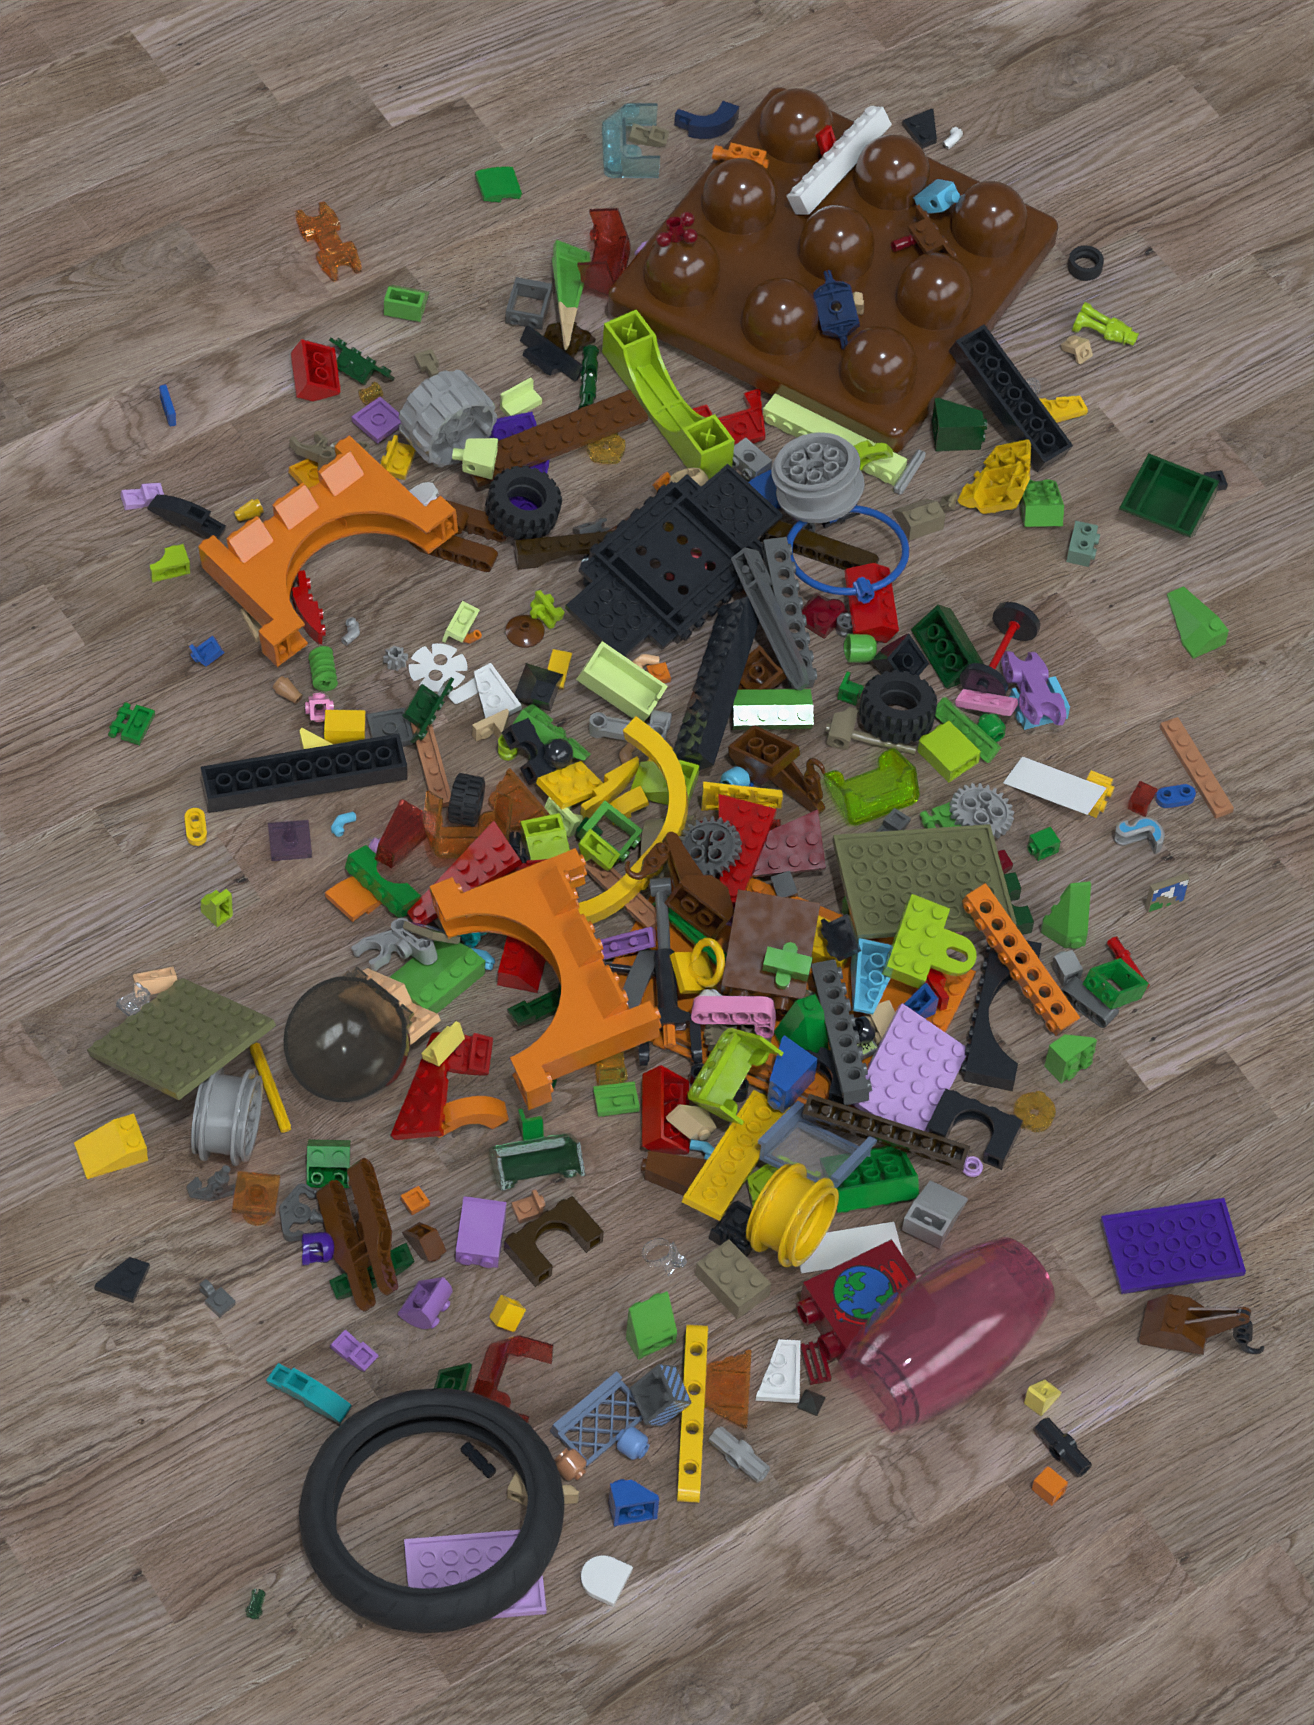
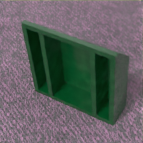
(1170, 495)

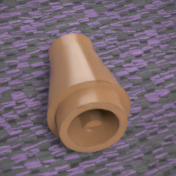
(286, 689)

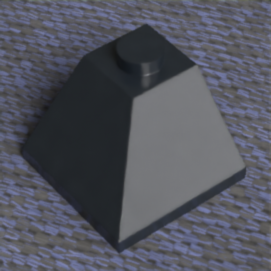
(901, 655)
(538, 686)

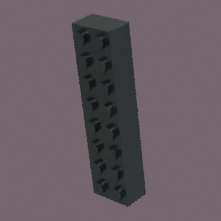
(1010, 396)

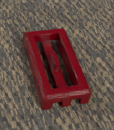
(820, 1379)

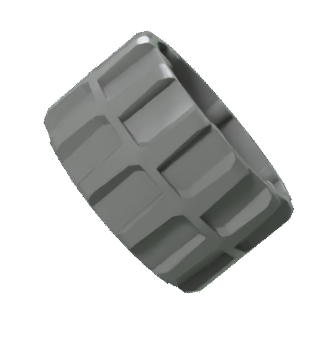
(446, 414)

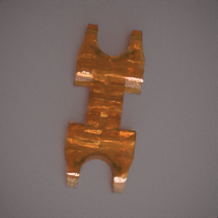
(324, 232)

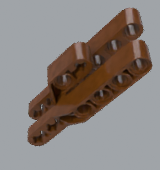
(465, 551)
(372, 1228)

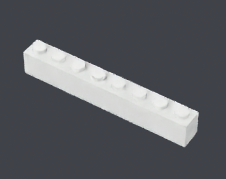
(838, 160)

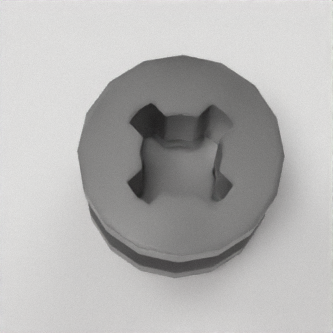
(844, 619)

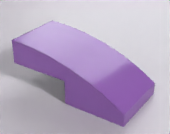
(353, 1351)

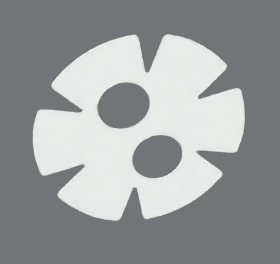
(427, 664)

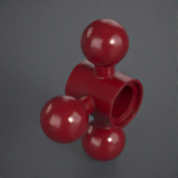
(676, 231)

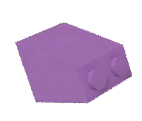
(481, 1232)

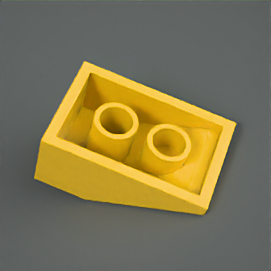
(112, 1147)

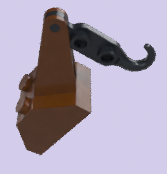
(1185, 1324)

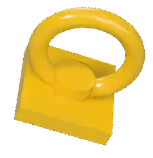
(694, 968)

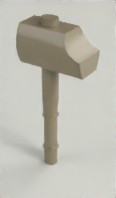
(842, 731)

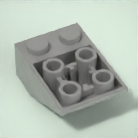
(933, 1214)

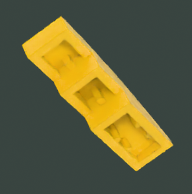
(613, 785)

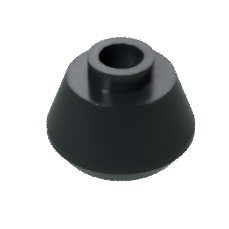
(865, 1029)

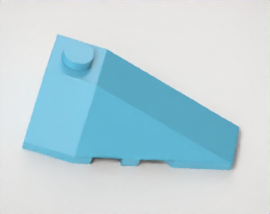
(867, 975)

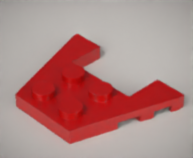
(744, 423)

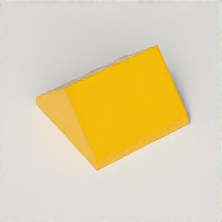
(344, 726)

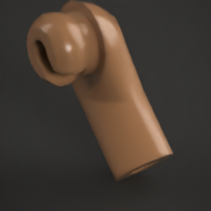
(626, 753)

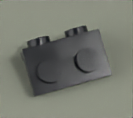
(840, 937)

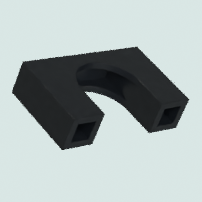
(1003, 1127)

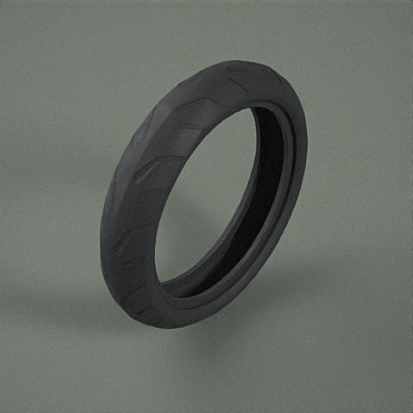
(448, 1606)

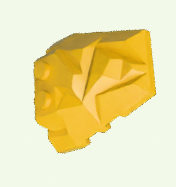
(1001, 481)

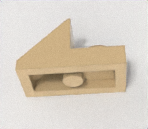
(491, 725)

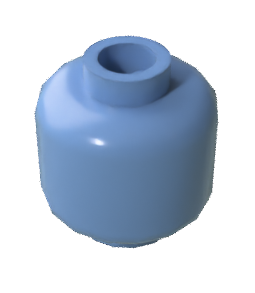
(632, 1443)

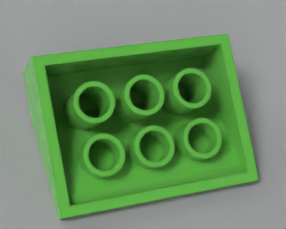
(445, 979)

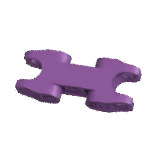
(1035, 695)

